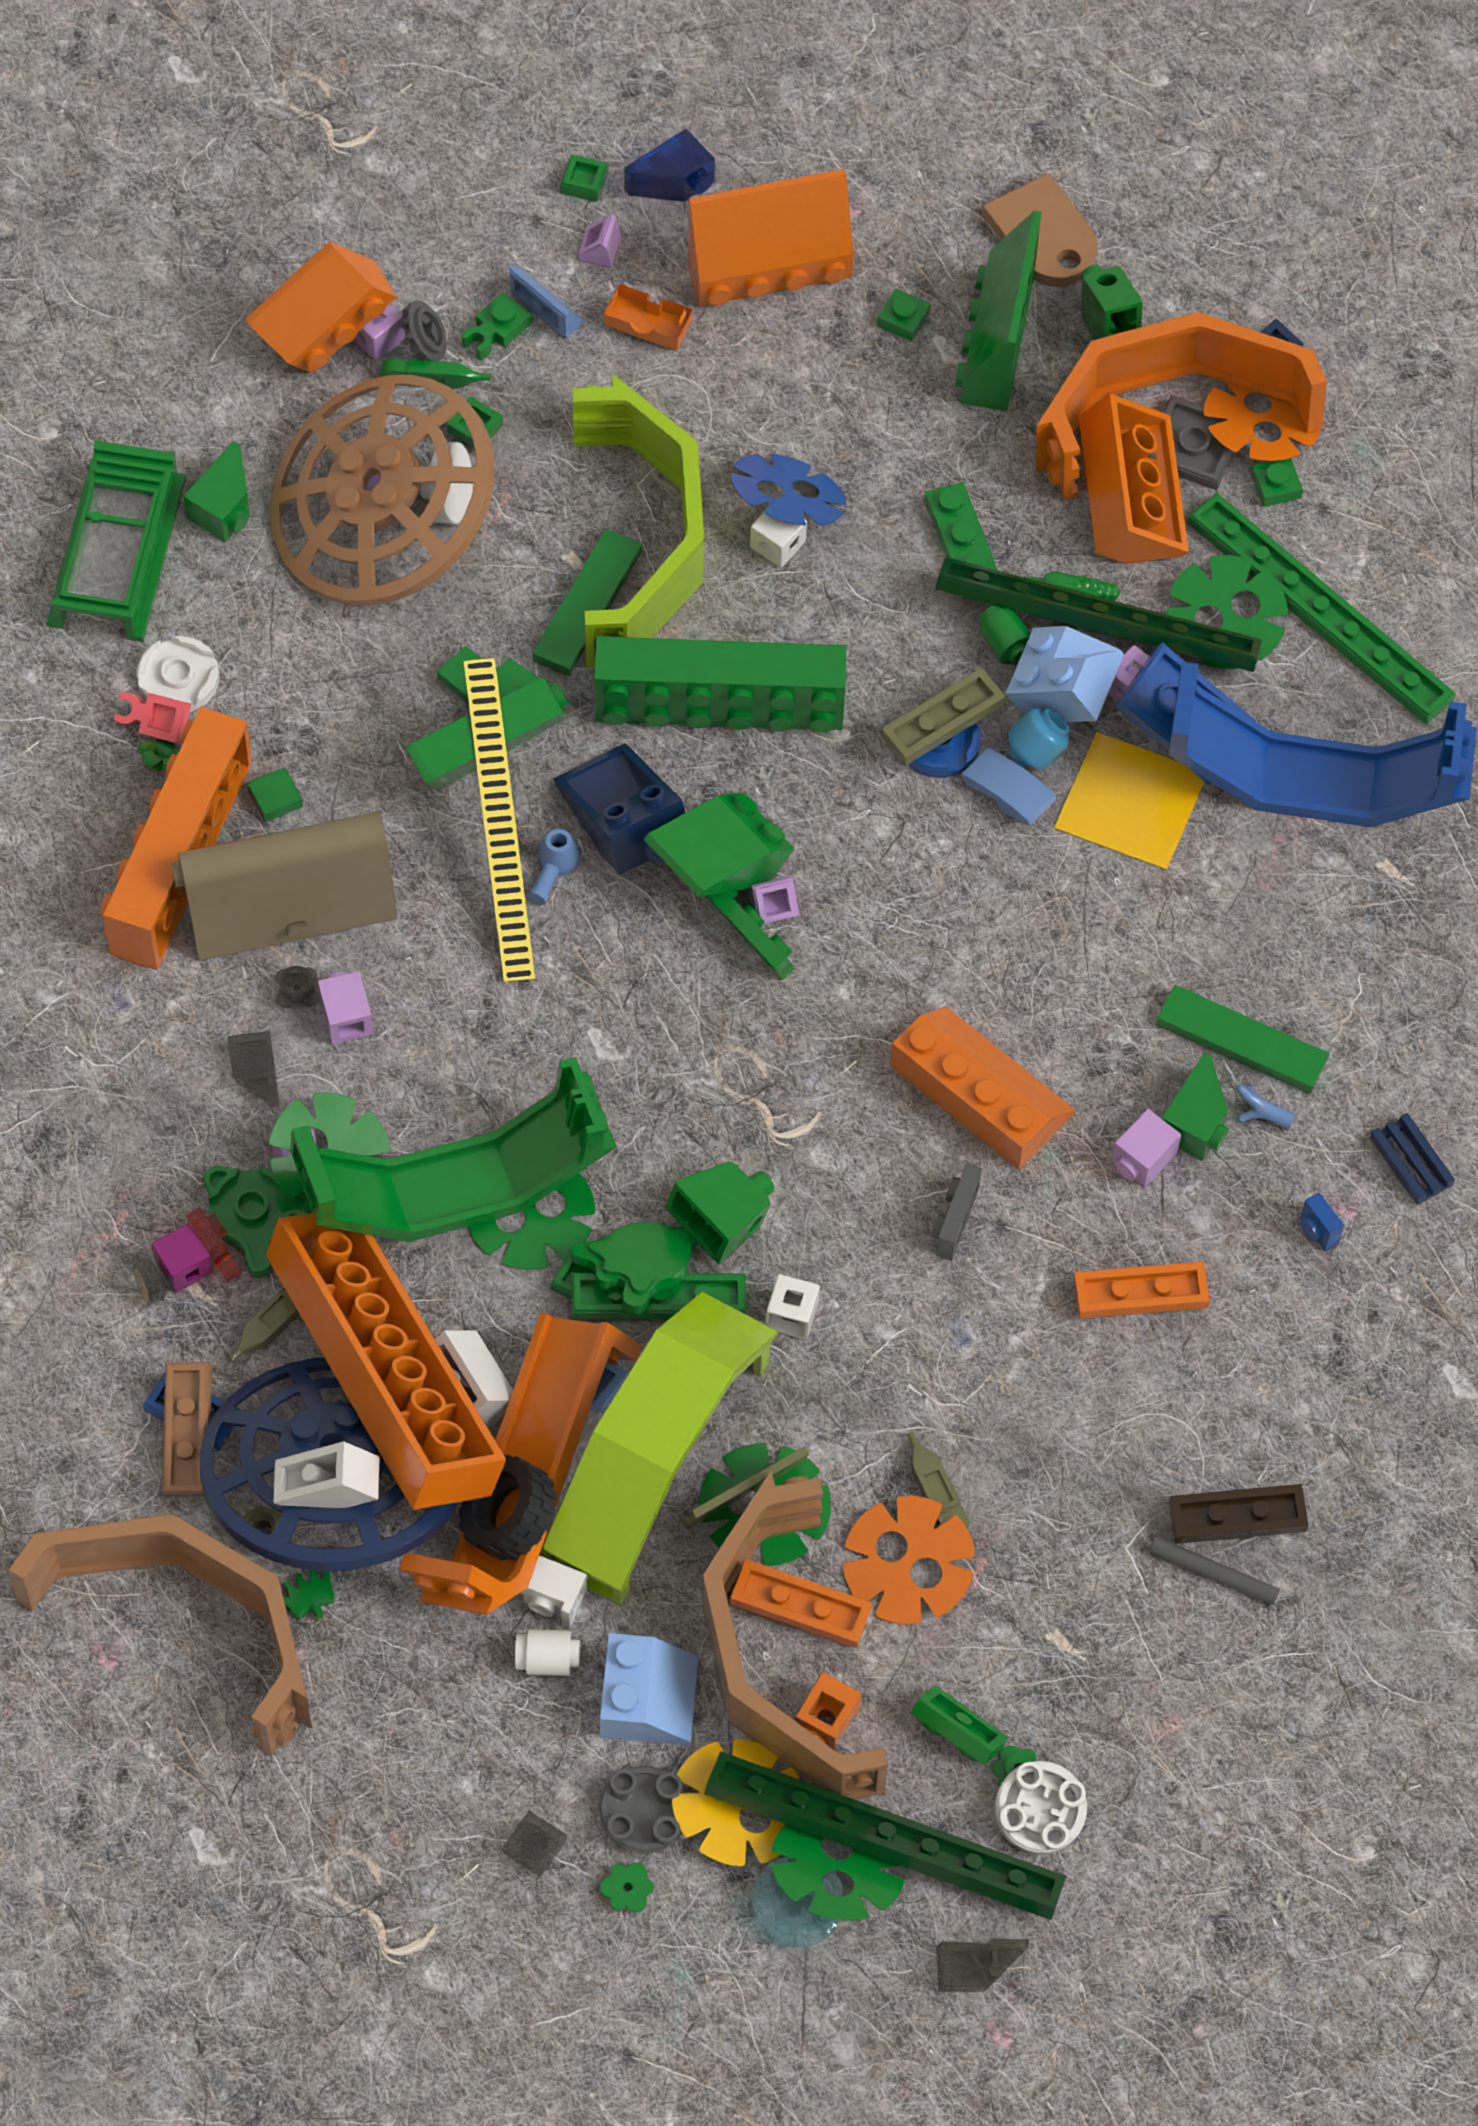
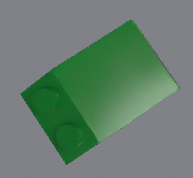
(722, 845)

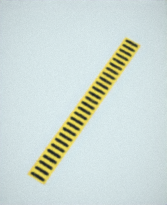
(499, 820)

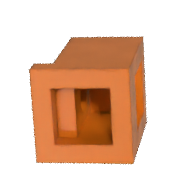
(831, 1699)

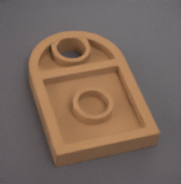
(1061, 229)

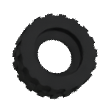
(526, 1522)

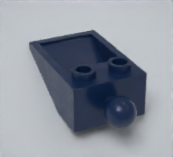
(619, 804)

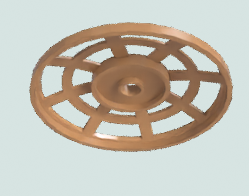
(390, 498)

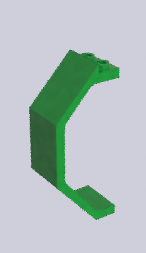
(463, 1179)

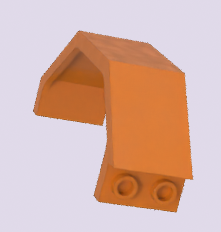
(1167, 352)

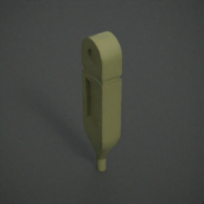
(266, 1324)
(935, 1482)

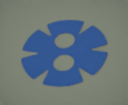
(791, 505)

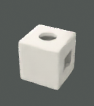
(776, 538)
(794, 1301)

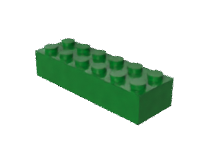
(720, 683)

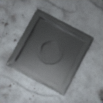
(1197, 451)

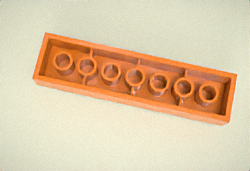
(386, 1362)

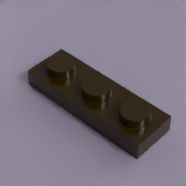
(1238, 1513)

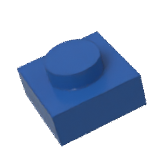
(1321, 1222)

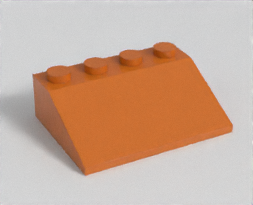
(770, 238)

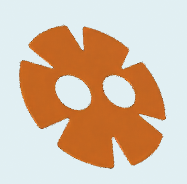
(1241, 421)
(901, 1595)

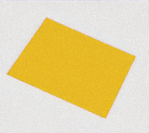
(1130, 800)

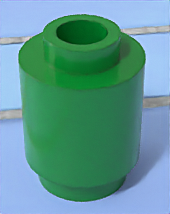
(1004, 633)

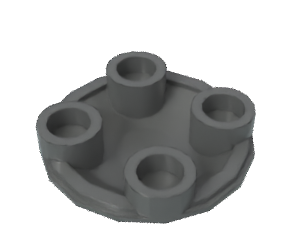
(639, 1808)

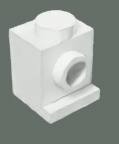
(555, 1590)

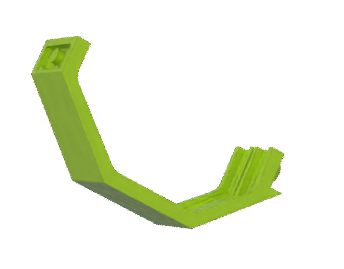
(625, 418)
(648, 1438)

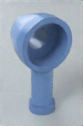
(553, 862)

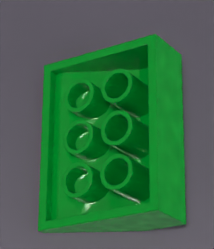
(999, 318)

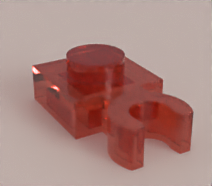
(209, 1232)

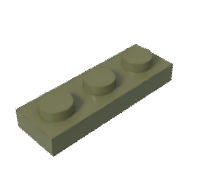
(943, 716)

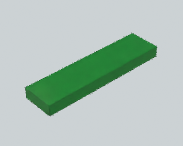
(592, 590)
(1242, 1039)
(592, 1302)

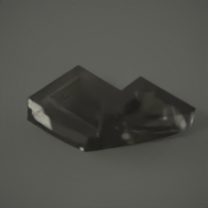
(254, 1065)
(975, 1965)

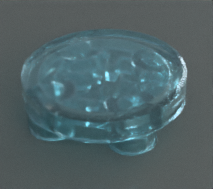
(790, 1921)

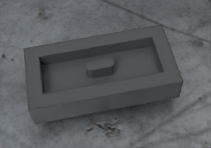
(962, 1196)

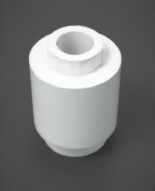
(547, 1652)

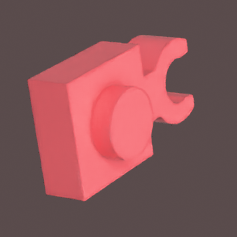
(159, 716)

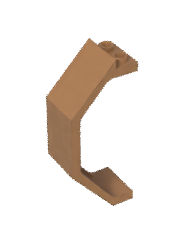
(771, 1513)
(178, 1543)

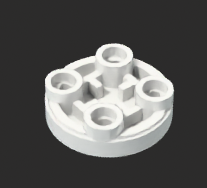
(458, 494)
(1040, 1807)

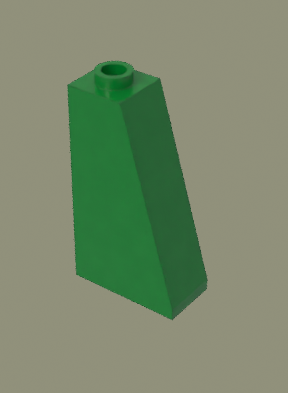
(450, 751)

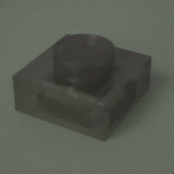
(534, 1843)

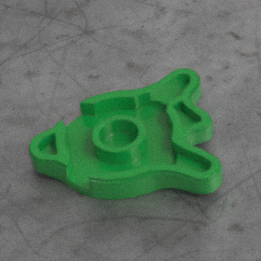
(249, 1210)
(639, 1259)

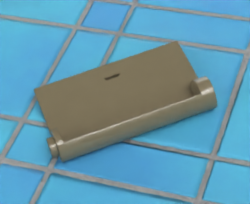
(287, 885)

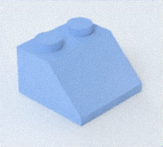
(648, 1690)

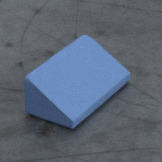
(544, 302)

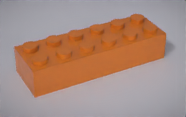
(182, 818)

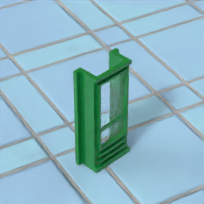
(119, 537)

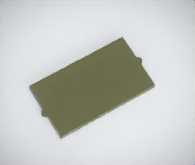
(744, 1488)

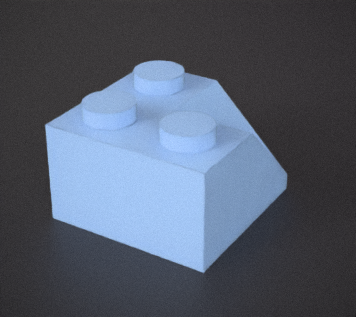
(1064, 673)

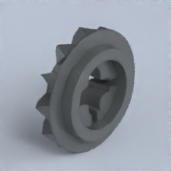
(424, 331)

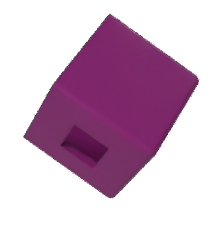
(182, 1258)

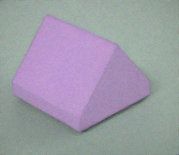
(601, 242)
(774, 899)

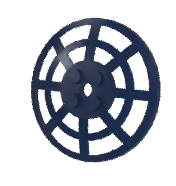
(308, 1430)

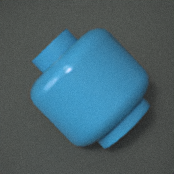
(1038, 738)

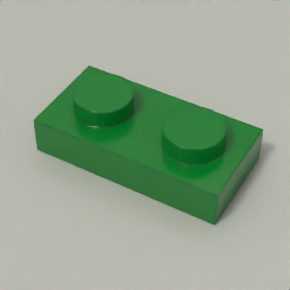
(960, 1725)

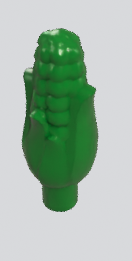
(1081, 584)

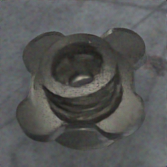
(294, 976)

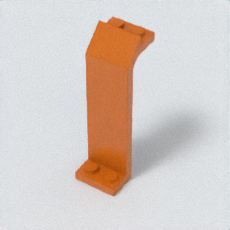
(541, 1428)

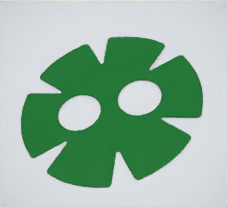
(1228, 579)
(333, 1119)
(527, 1245)
(745, 1463)
(812, 1864)

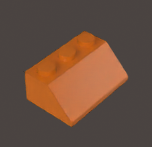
(322, 306)

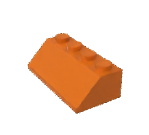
(1130, 495)
(979, 1085)

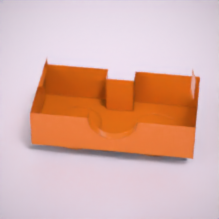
(636, 315)

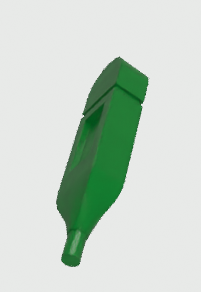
(447, 373)

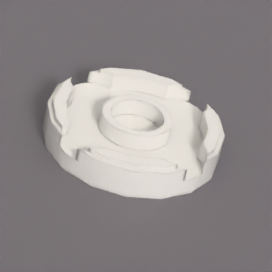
(179, 670)

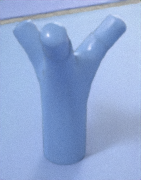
(1263, 1109)

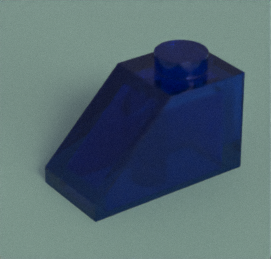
(671, 170)

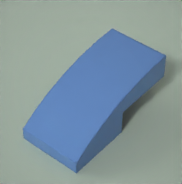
(1012, 786)

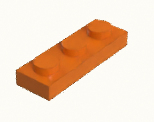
(1141, 1290)
(801, 1603)

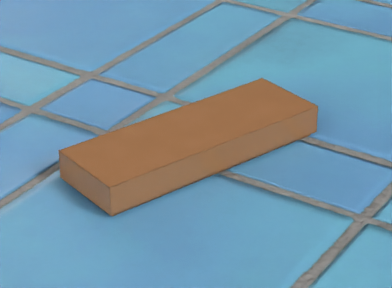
(185, 1422)

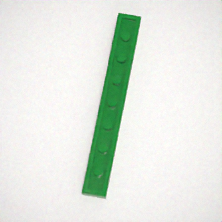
(1325, 610)

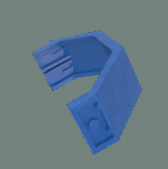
(1320, 775)

